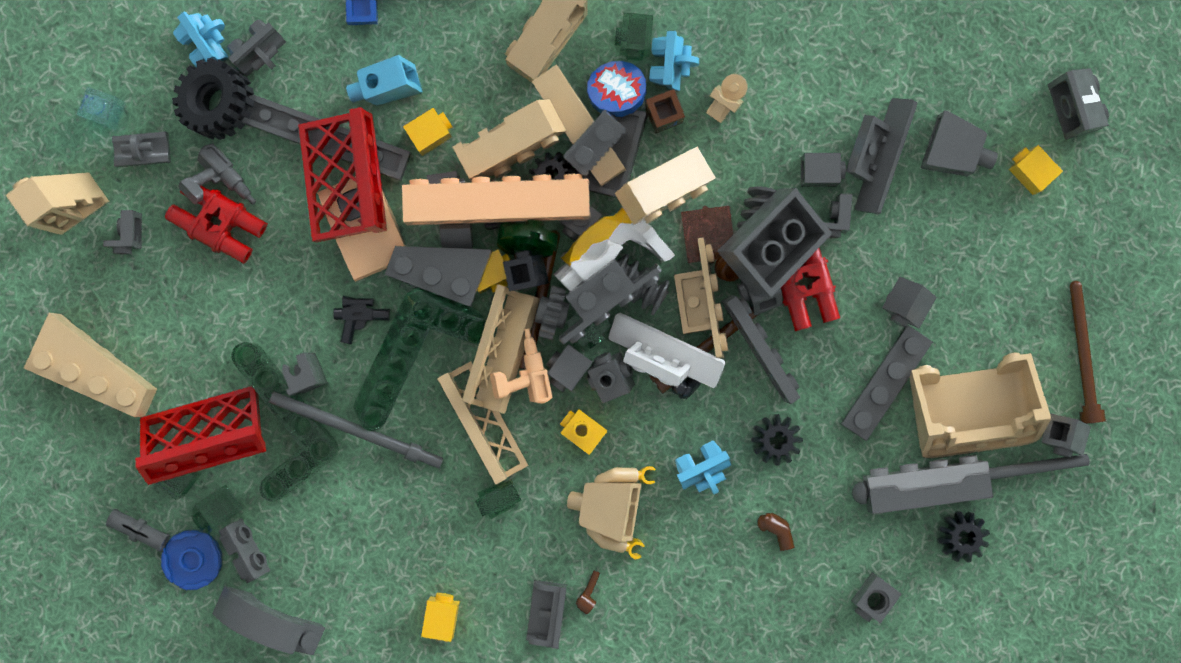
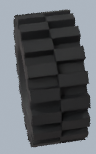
(197, 91)

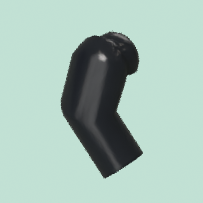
(686, 388)

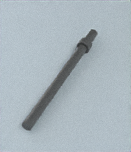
(412, 451)

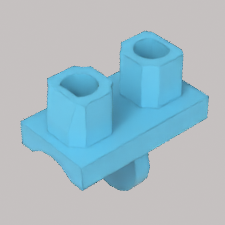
(204, 34)
(676, 63)
(714, 462)

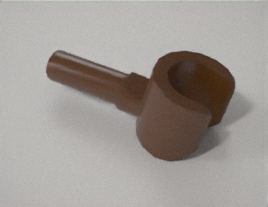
(585, 602)

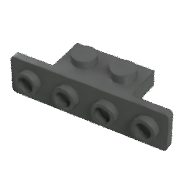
(878, 153)
(602, 293)

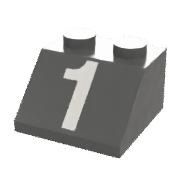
(1078, 103)

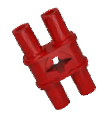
(216, 236)
(821, 288)

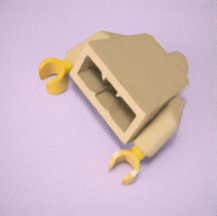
(611, 507)

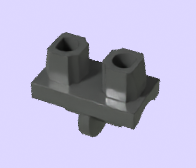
(257, 50)
(141, 149)

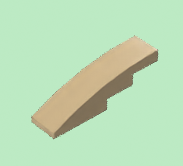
(575, 119)

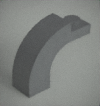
(265, 625)

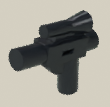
(356, 315)

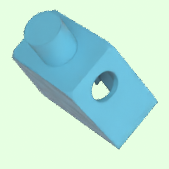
(385, 82)

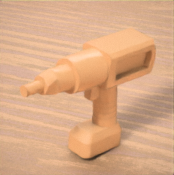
(533, 377)

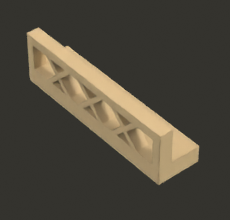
(504, 349)
(477, 434)

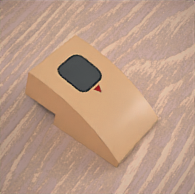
(367, 251)

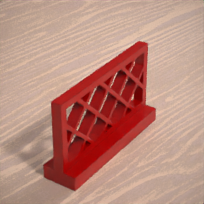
(364, 165)
(202, 451)

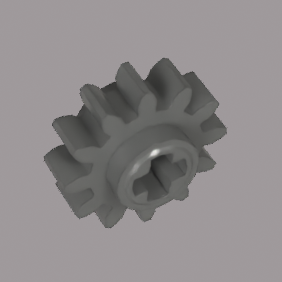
(552, 312)

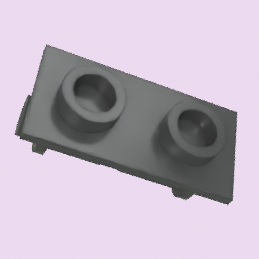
(238, 538)

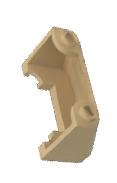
(979, 408)

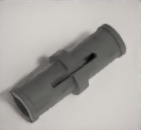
(137, 530)

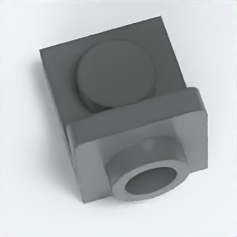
(841, 212)
(130, 232)

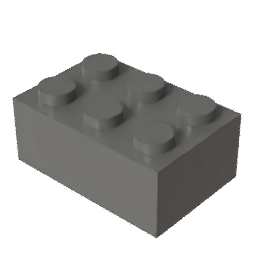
(775, 242)

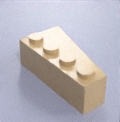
(81, 364)

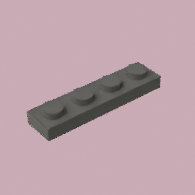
(755, 338)
(886, 382)

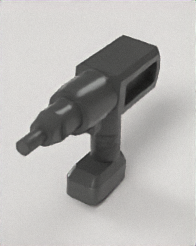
(218, 169)

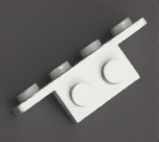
(663, 355)

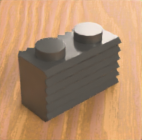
(594, 143)

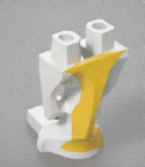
(602, 244)

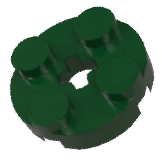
(527, 237)

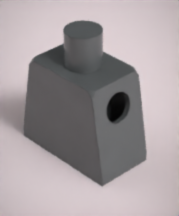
(957, 147)

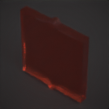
(710, 223)

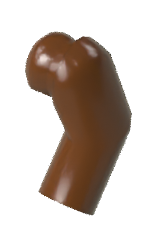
(779, 527)

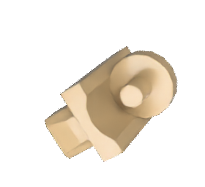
(727, 96)

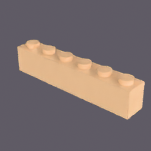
(495, 201)

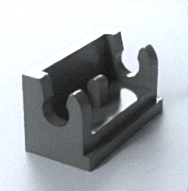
(307, 376)
(546, 613)

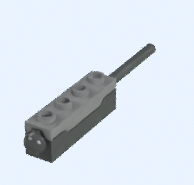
(944, 482)

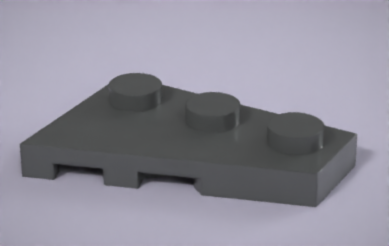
(626, 150)
(443, 271)

